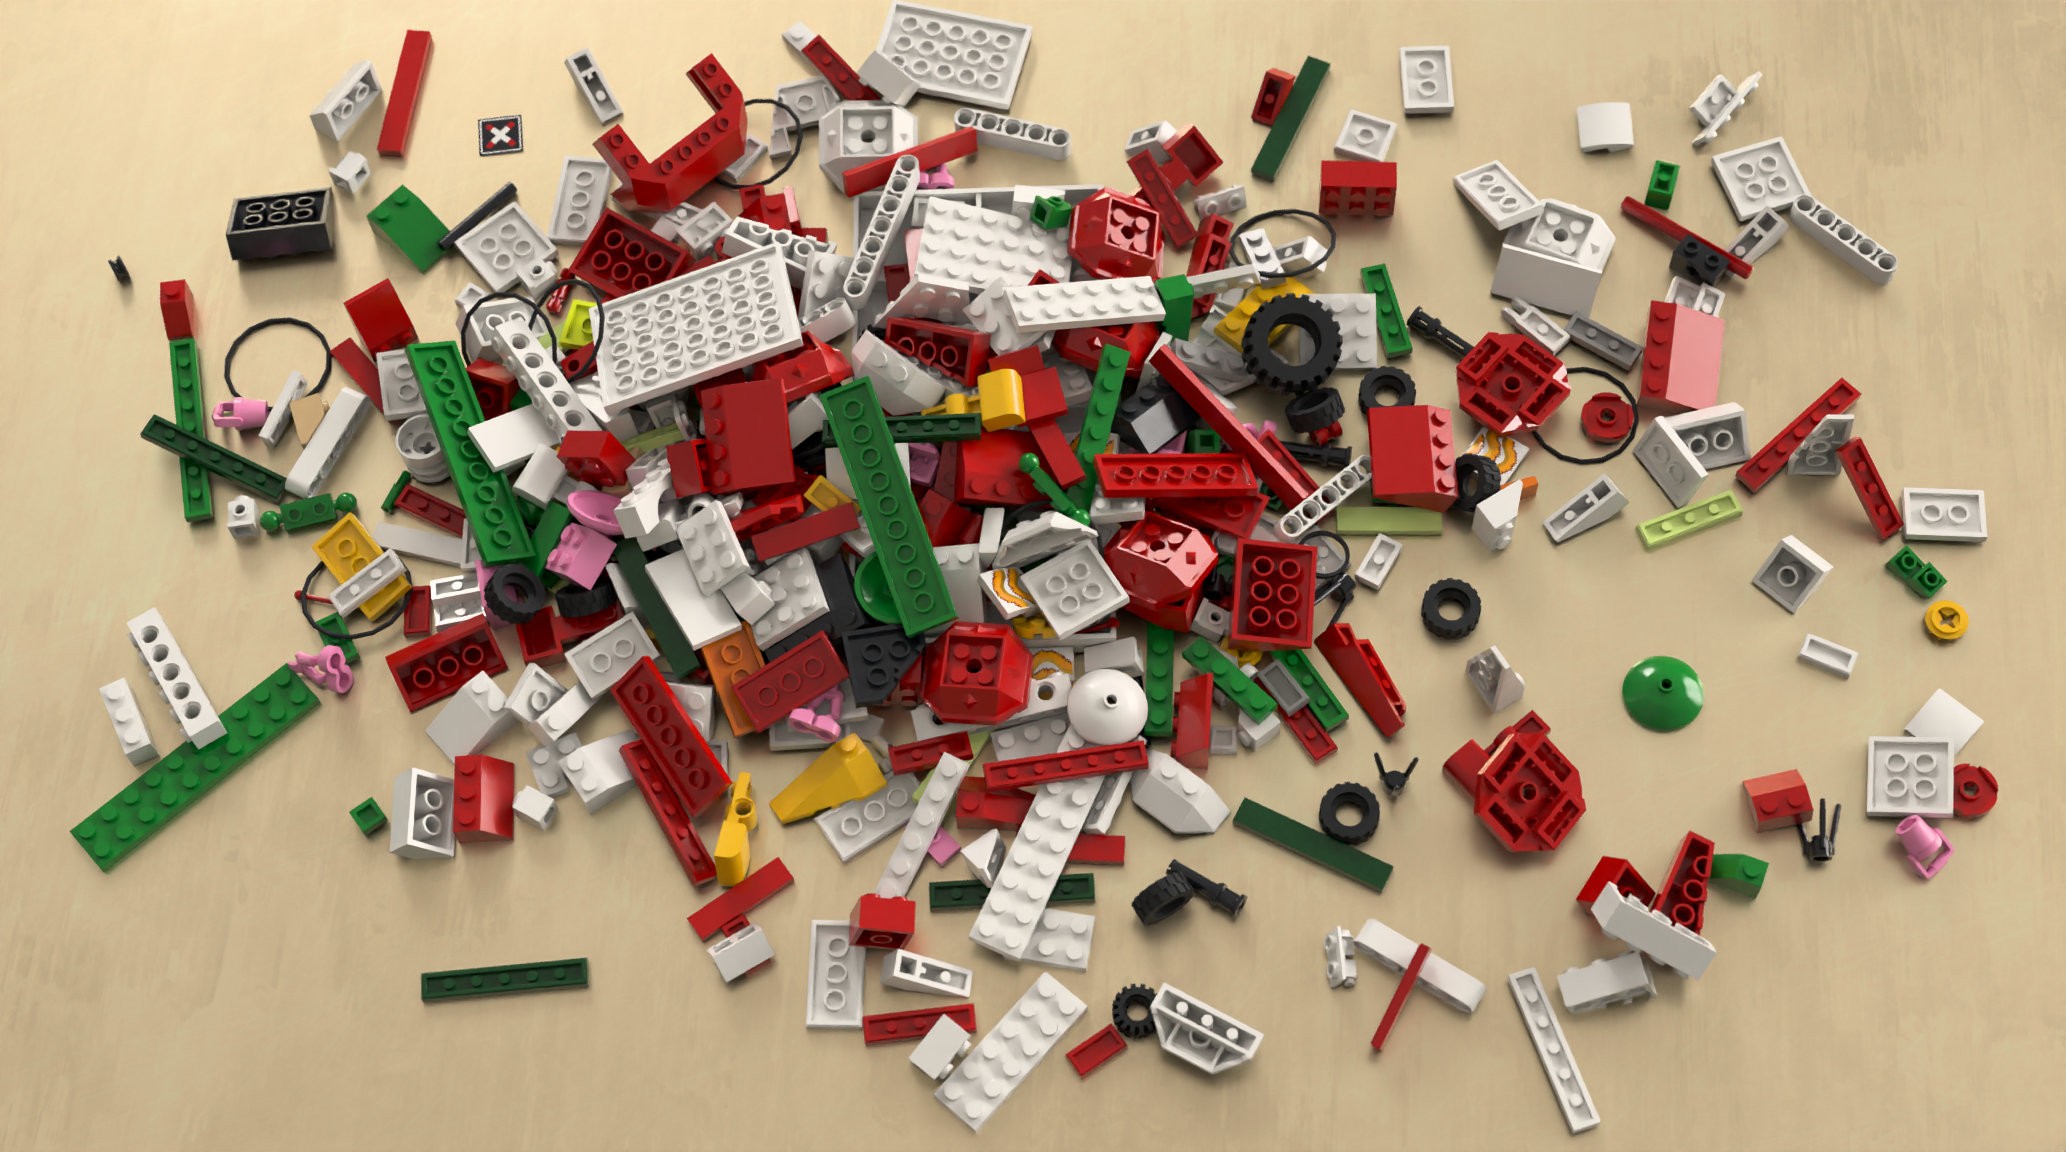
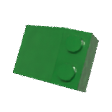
(409, 228)

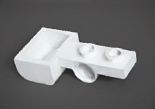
(547, 479)
(672, 515)

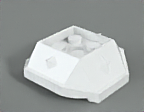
(852, 122)
(1583, 234)

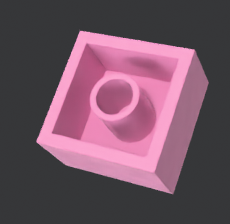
(580, 555)

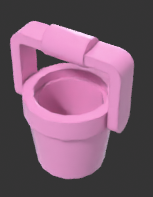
(247, 413)
(1921, 843)

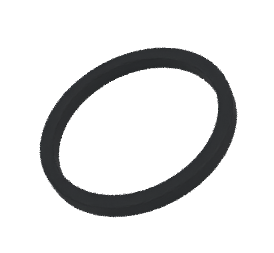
(1337, 538)

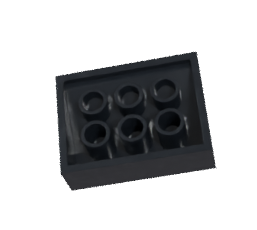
(281, 224)
(844, 608)

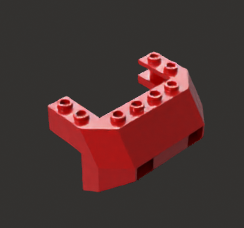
(692, 160)

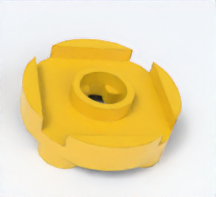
(1032, 625)

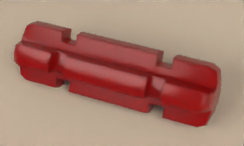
(559, 296)

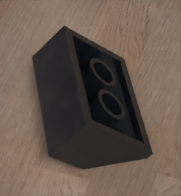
(1153, 417)

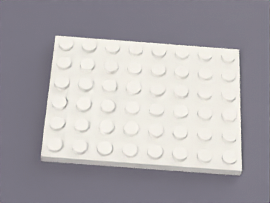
(695, 327)

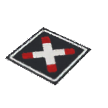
(500, 135)

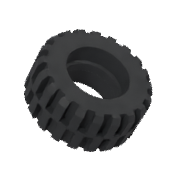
(1305, 315)

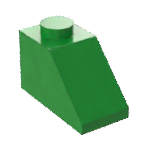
(1738, 873)

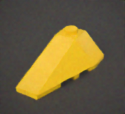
(837, 776)

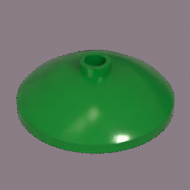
(872, 591)
(1661, 707)

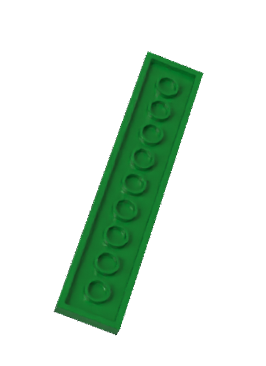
(483, 494)
(889, 507)
(193, 771)

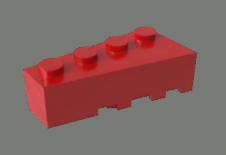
(1686, 882)

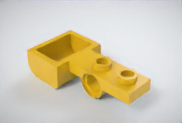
(998, 401)
(732, 849)

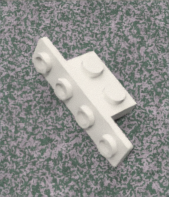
(1718, 102)

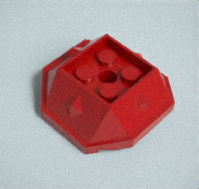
(1116, 236)
(1086, 344)
(1510, 362)
(804, 368)
(1159, 560)
(983, 696)
(1551, 794)

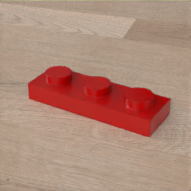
(928, 752)

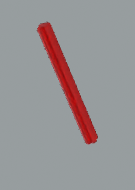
(1678, 233)

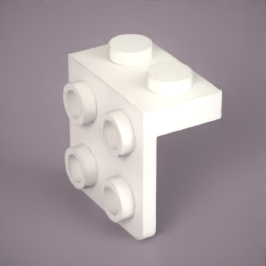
(671, 410)

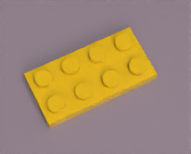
(1233, 325)
(347, 551)

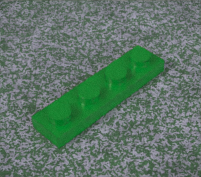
(1388, 313)
(1230, 680)

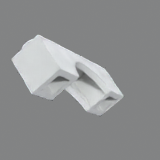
(639, 510)

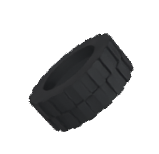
(1386, 376)
(1314, 410)
(1488, 480)
(578, 601)
(506, 608)
(1451, 628)
(1349, 793)
(1162, 898)

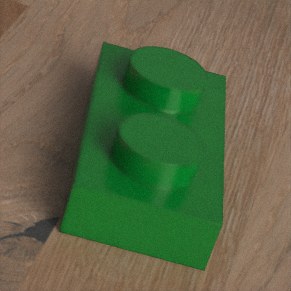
(335, 624)

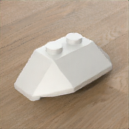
(897, 381)
(1040, 539)
(1177, 796)
(1201, 1032)

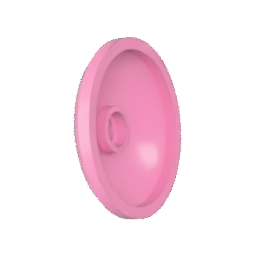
(595, 510)

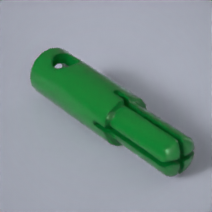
(395, 491)

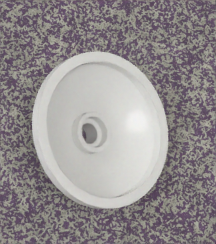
(1096, 718)

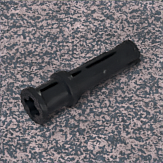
(1433, 327)
(1325, 454)
(1218, 893)

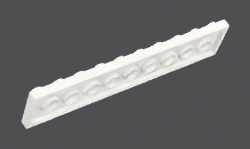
(1036, 859)

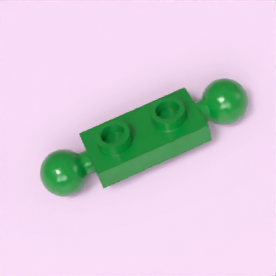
(1044, 484)
(308, 511)

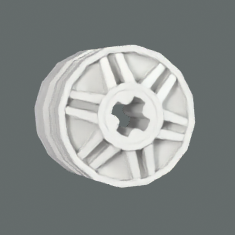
(421, 450)

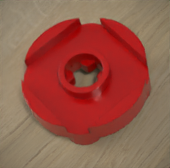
(1602, 430)
(1984, 796)

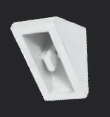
(985, 856)

